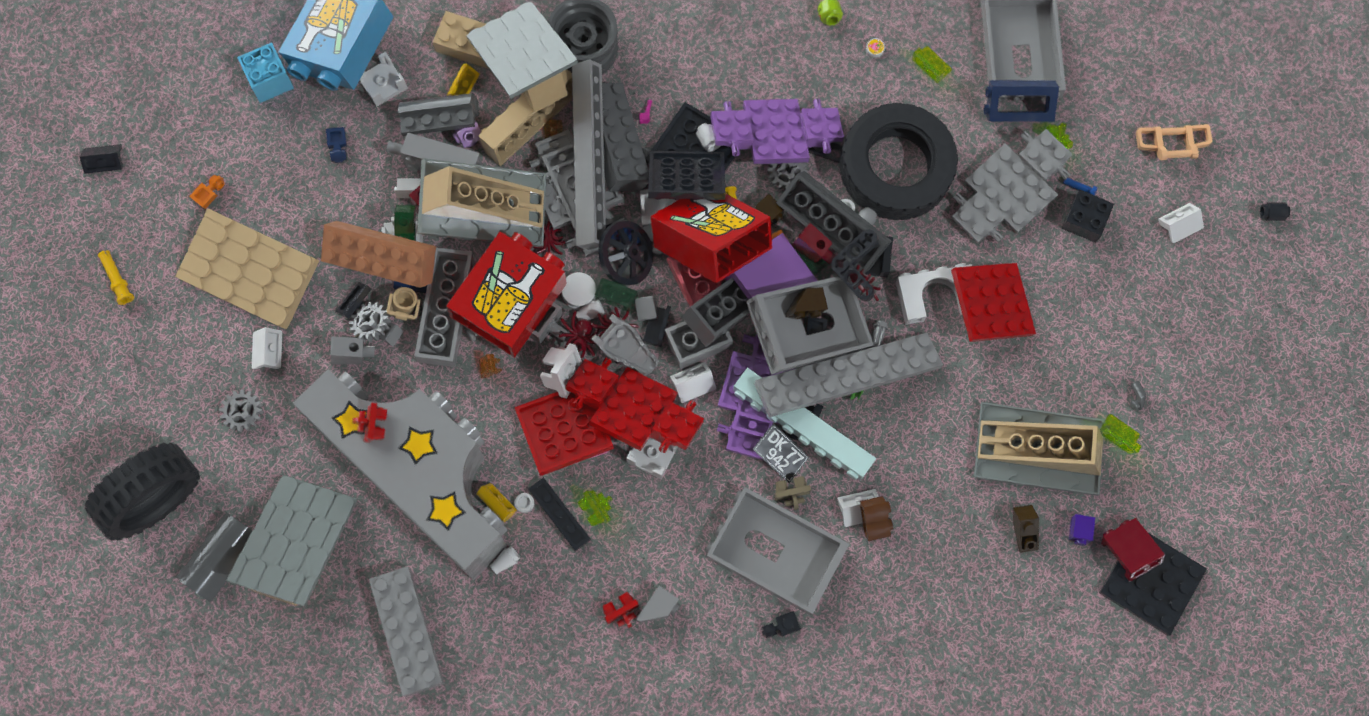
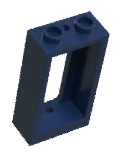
(1021, 87)

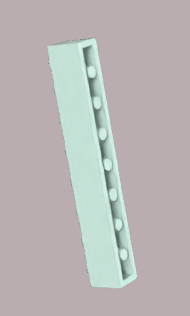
(810, 431)

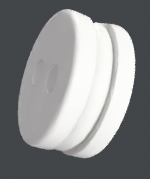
(579, 290)

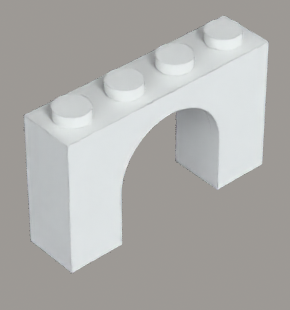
(911, 288)

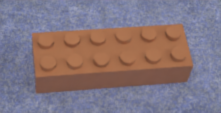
(378, 253)

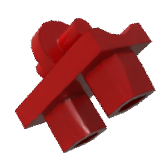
(371, 432)
(628, 605)

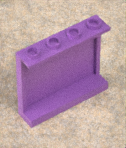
(773, 270)

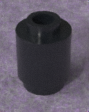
(1274, 211)

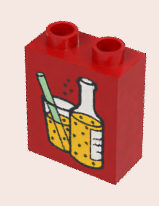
(712, 235)
(508, 292)

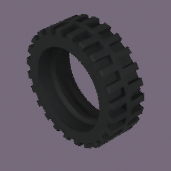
(142, 491)

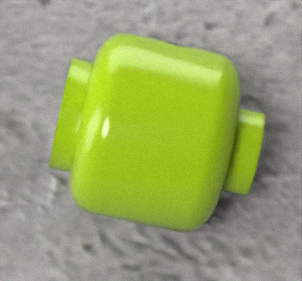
(830, 12)

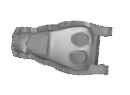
(625, 346)

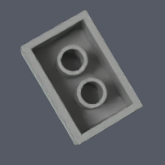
(688, 347)

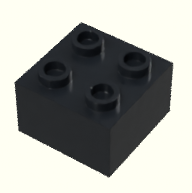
(1087, 216)

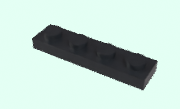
(559, 514)

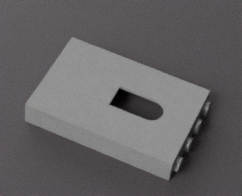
(1023, 23)
(785, 338)
(804, 563)

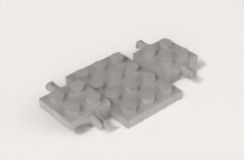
(557, 158)
(1011, 187)

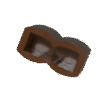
(876, 518)

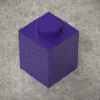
(1081, 529)

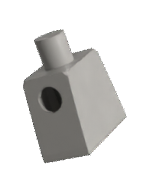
(342, 350)

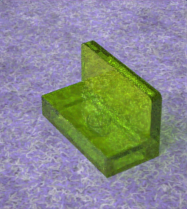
(931, 63)
(1120, 434)

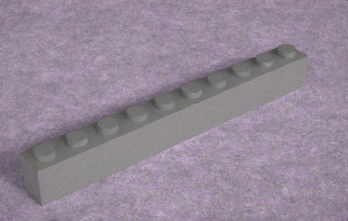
(588, 154)

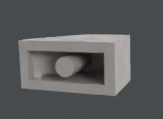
(659, 606)

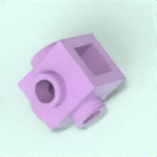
(467, 136)

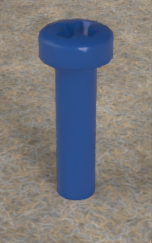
(1077, 185)

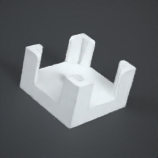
(383, 81)
(651, 459)

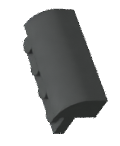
(438, 114)
(215, 558)

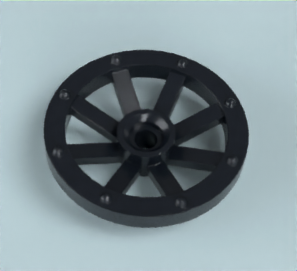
(628, 253)

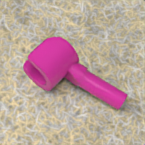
(645, 117)

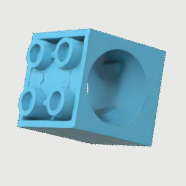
(265, 72)

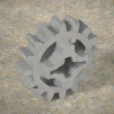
(786, 178)
(370, 322)
(232, 418)

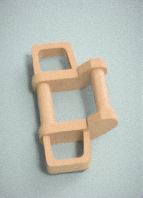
(1162, 153)

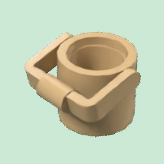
(402, 304)

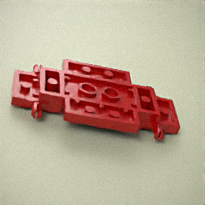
(633, 407)

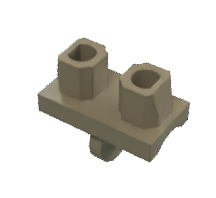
(801, 488)

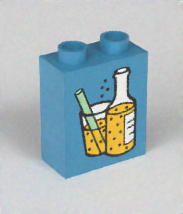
(335, 40)

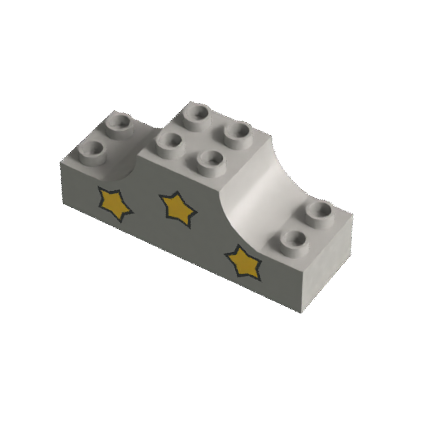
(420, 464)

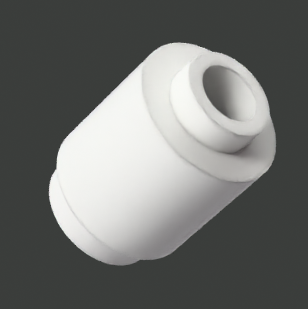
(706, 137)

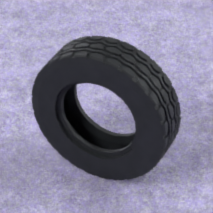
(911, 124)

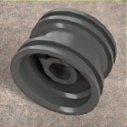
(582, 20)

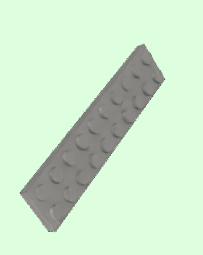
(847, 374)

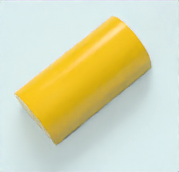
(464, 81)
(496, 501)

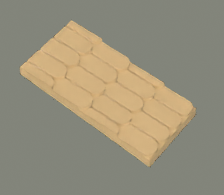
(247, 268)

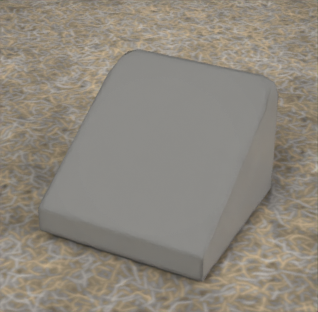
(646, 308)
(392, 334)

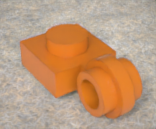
(204, 194)

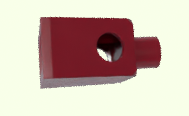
(814, 244)

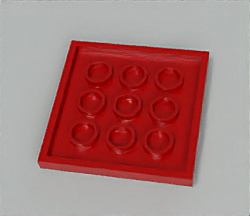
(993, 302)
(560, 433)

